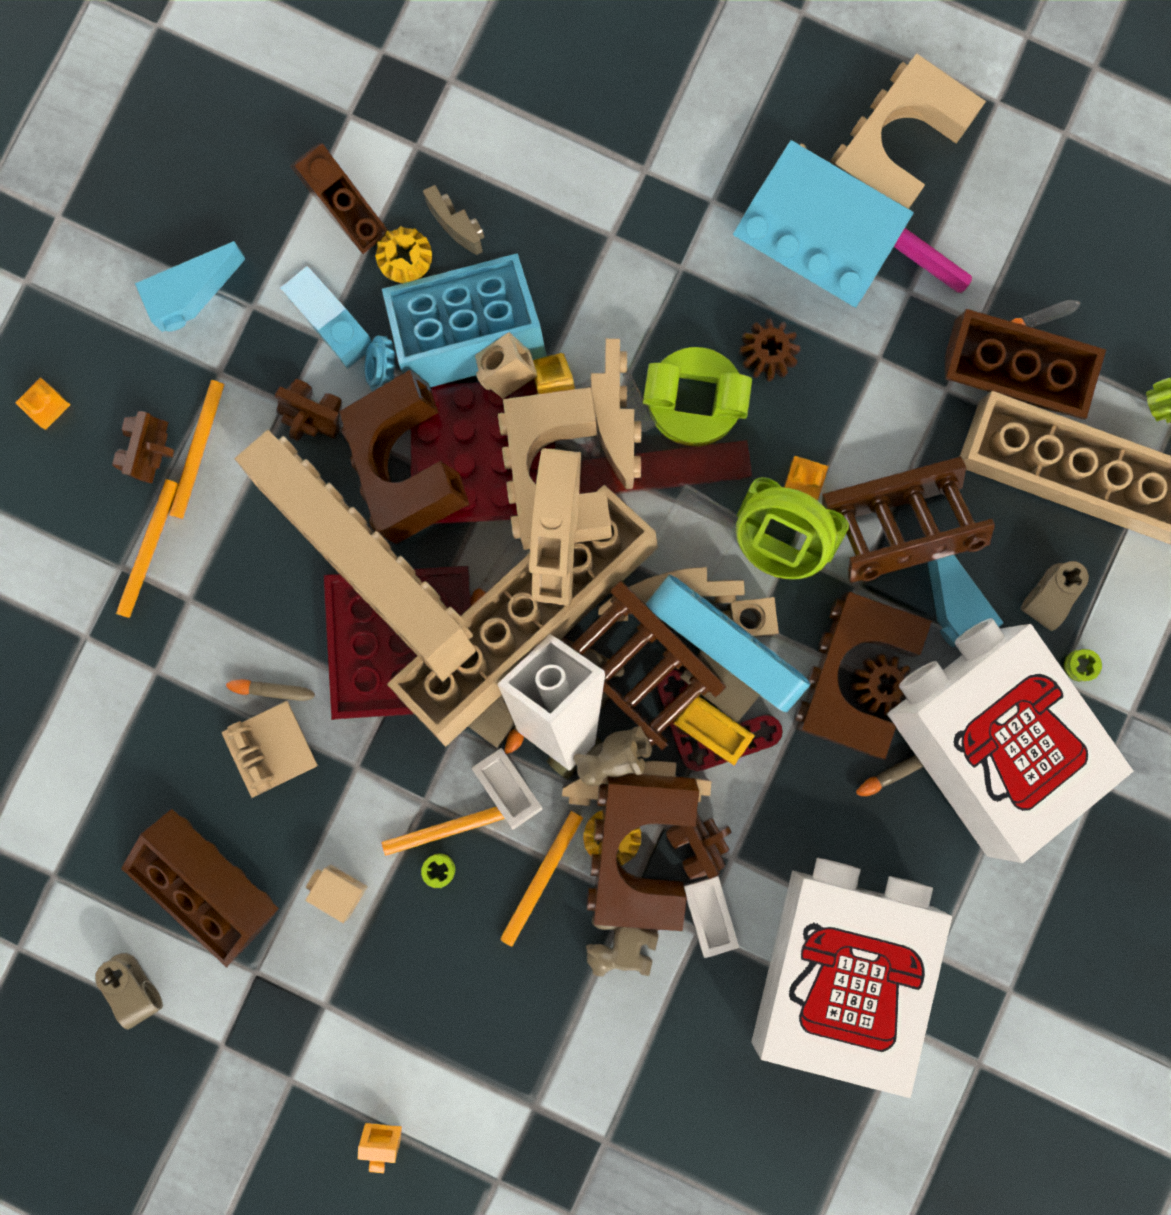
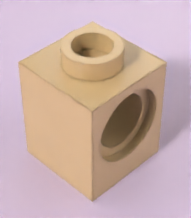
(505, 365)
(765, 612)
(335, 892)

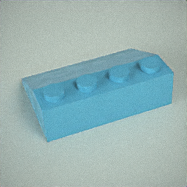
(823, 223)
(458, 313)

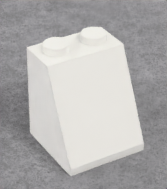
(555, 700)

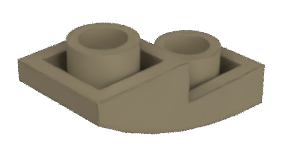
(457, 225)

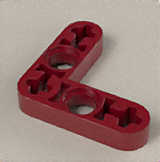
(712, 759)

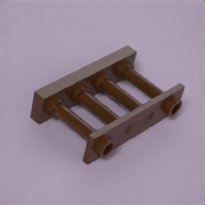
(908, 488)
(675, 656)

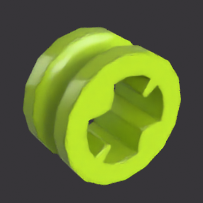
(1071, 663)
(437, 882)

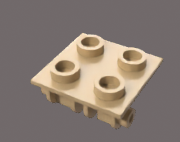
(269, 749)

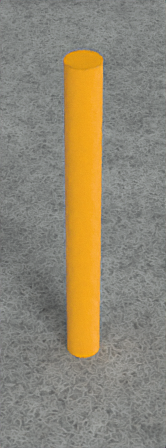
(196, 449)
(147, 548)
(441, 830)
(541, 878)

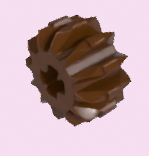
(778, 342)
(871, 680)

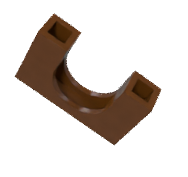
(371, 430)
(825, 709)
(628, 804)

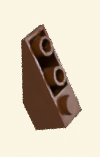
(339, 197)

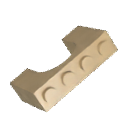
(918, 93)
(530, 426)

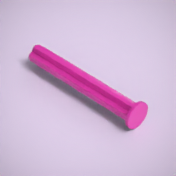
(933, 261)

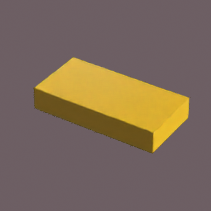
(553, 374)
(714, 730)

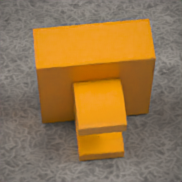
(42, 403)
(806, 476)
(379, 1145)

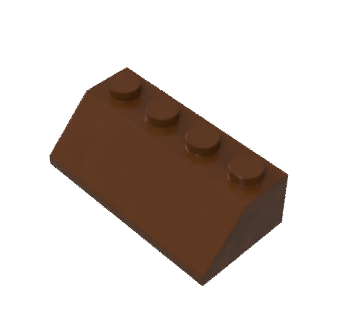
(1023, 363)
(199, 887)

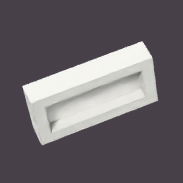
(507, 788)
(711, 916)

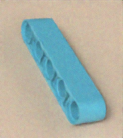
(728, 643)

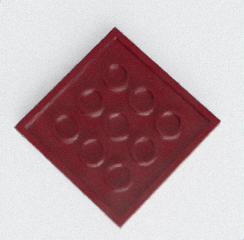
(470, 442)
(368, 652)

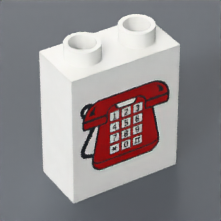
(1008, 739)
(852, 978)

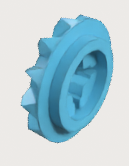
(379, 362)

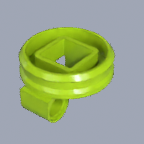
(704, 365)
(797, 510)

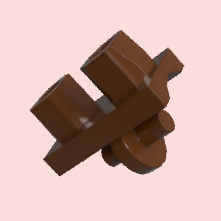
(306, 415)
(145, 447)
(707, 844)

